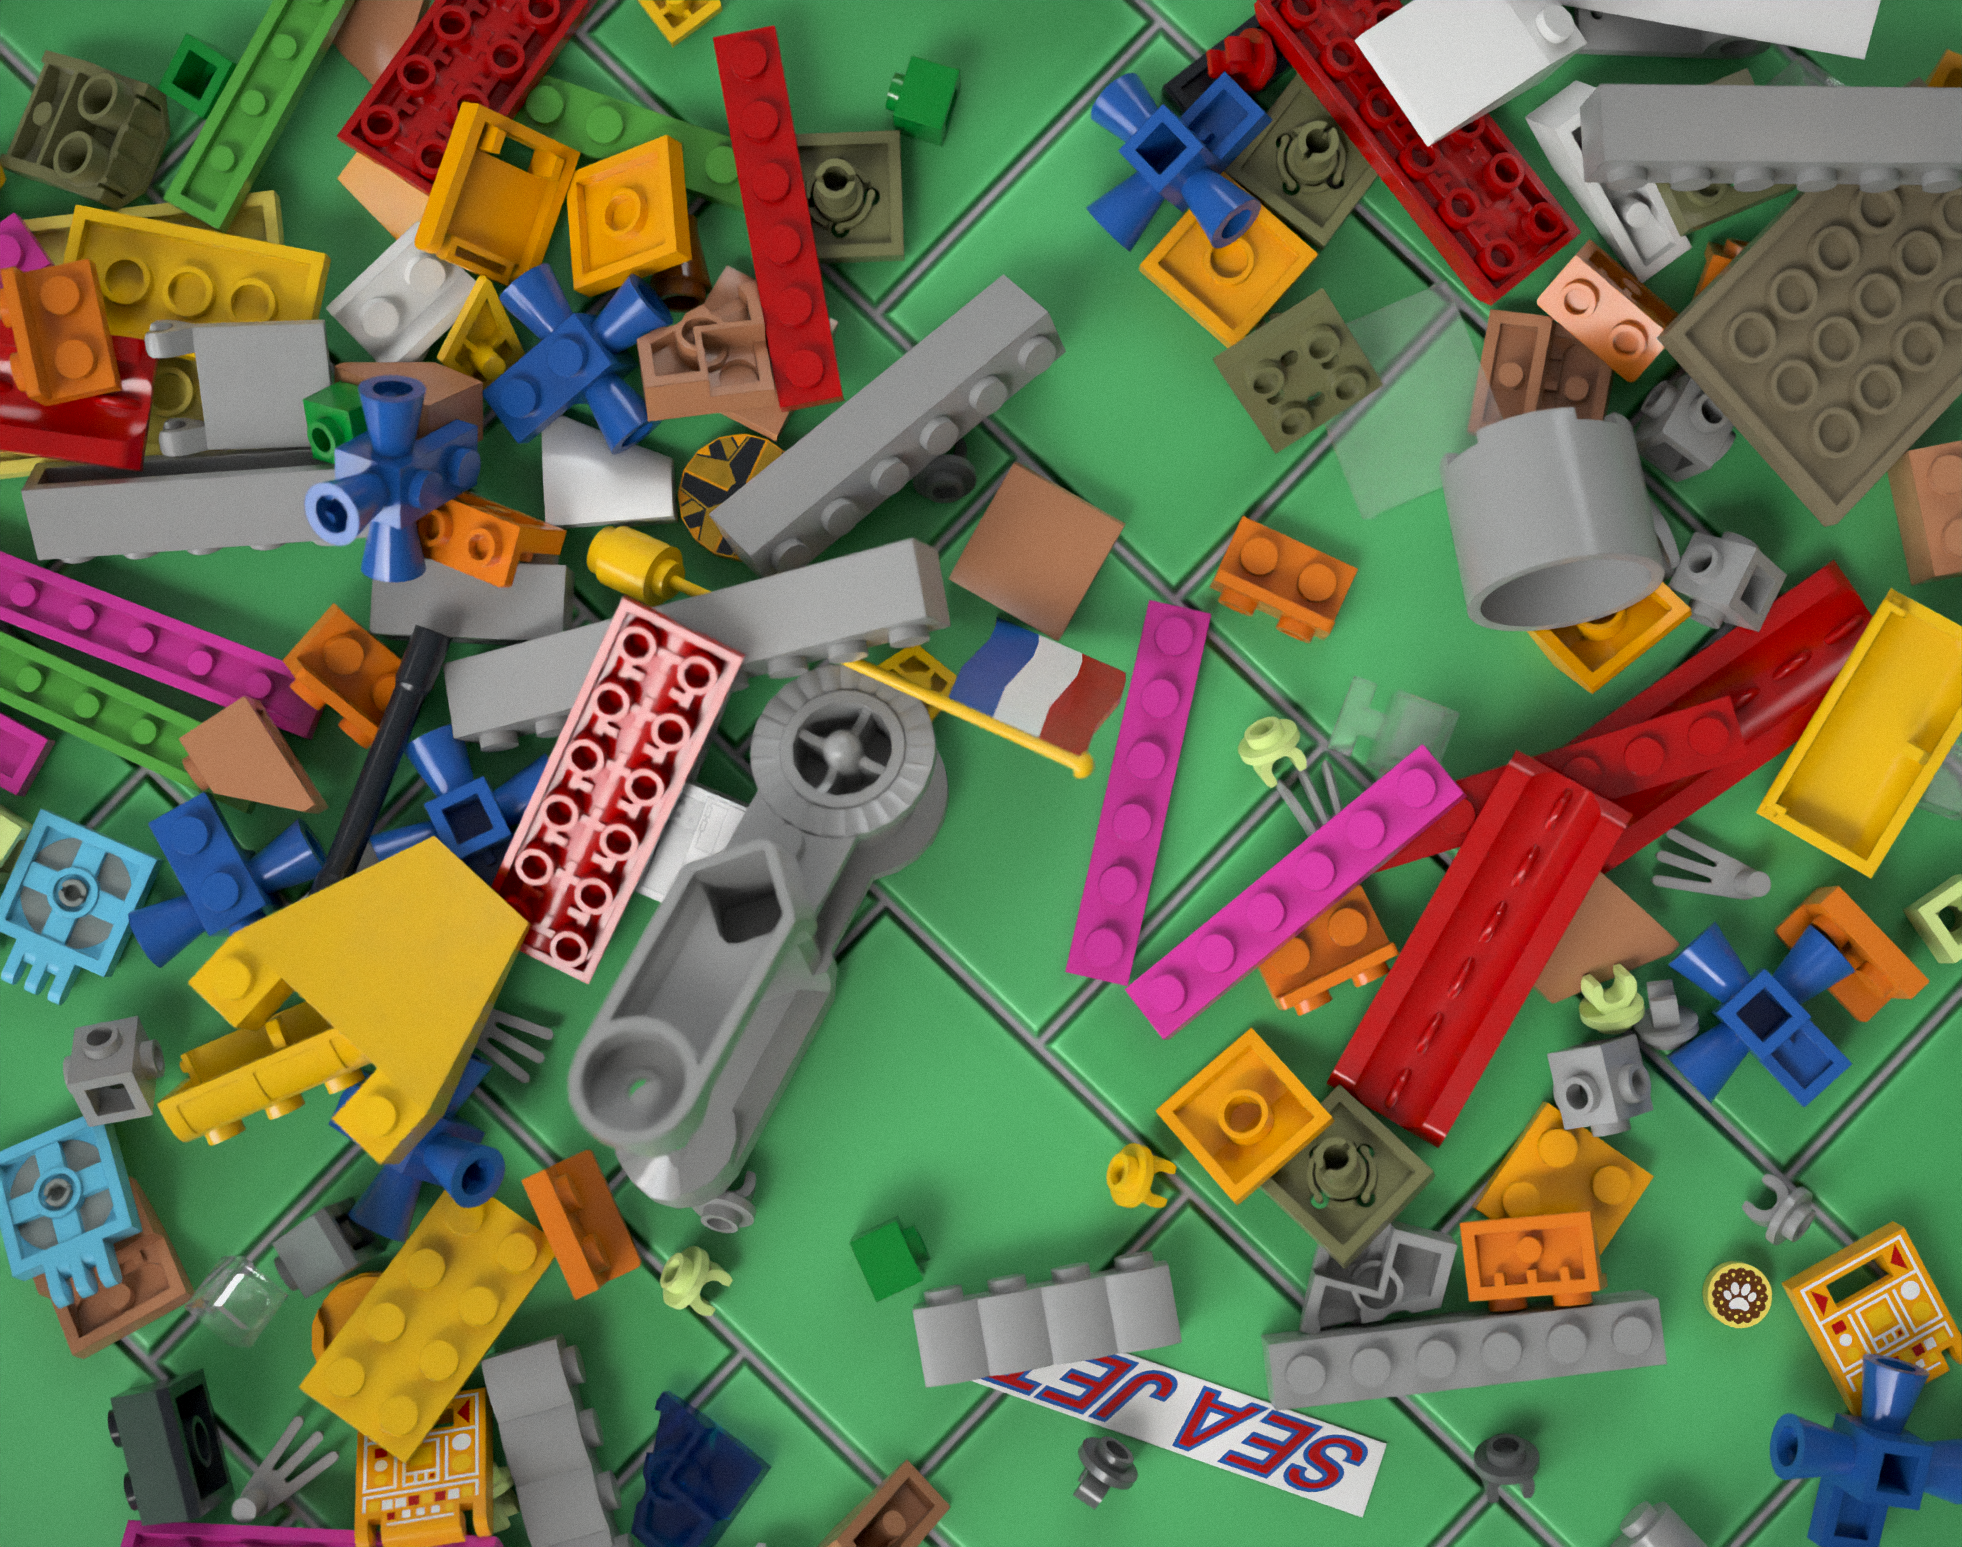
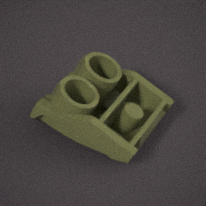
(90, 132)

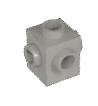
(1682, 429)
(1726, 581)
(113, 1071)
(1601, 1084)

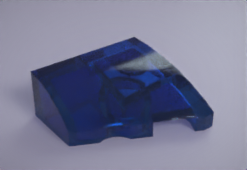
(693, 1479)

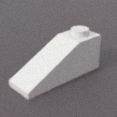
(1630, 221)

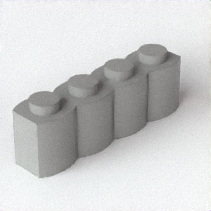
(1046, 1322)
(553, 1445)

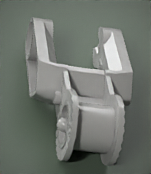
(747, 937)

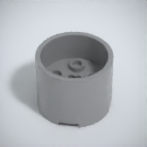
(1551, 521)

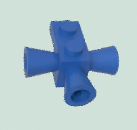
(1178, 159)
(577, 359)
(392, 479)
(467, 811)
(221, 880)
(1762, 1015)
(445, 1157)
(1868, 1458)

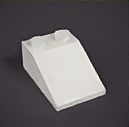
(1467, 56)

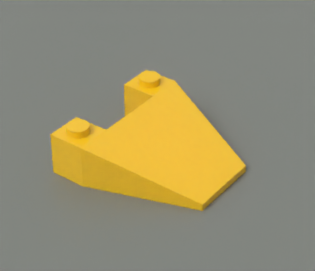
(397, 965)

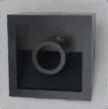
(170, 1449)

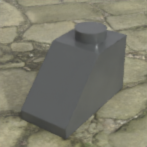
(324, 1249)

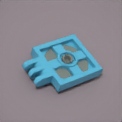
(71, 903)
(66, 1207)

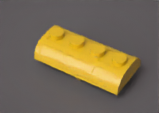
(1874, 737)
(258, 1073)

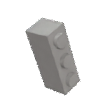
(475, 610)

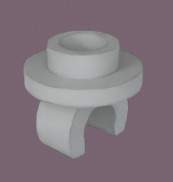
(1665, 1022)
(730, 1209)
(1788, 1217)

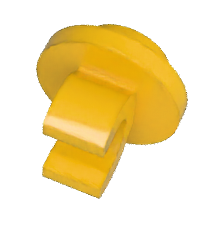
(1132, 1175)

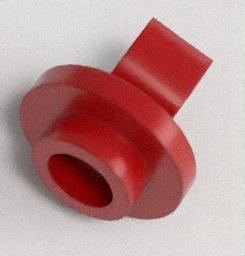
(1246, 59)

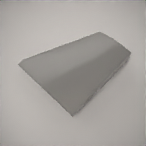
(1395, 1273)

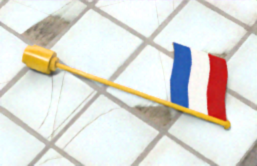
(1010, 686)

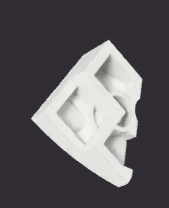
(595, 488)

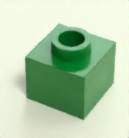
(197, 75)
(924, 100)
(333, 418)
(890, 1257)

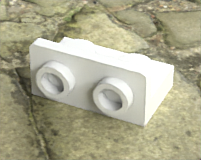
(402, 302)

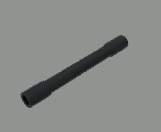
(412, 684)

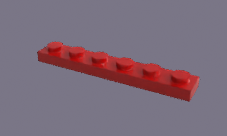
(778, 219)
(1607, 764)

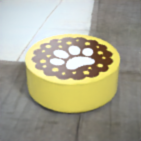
(1737, 1294)

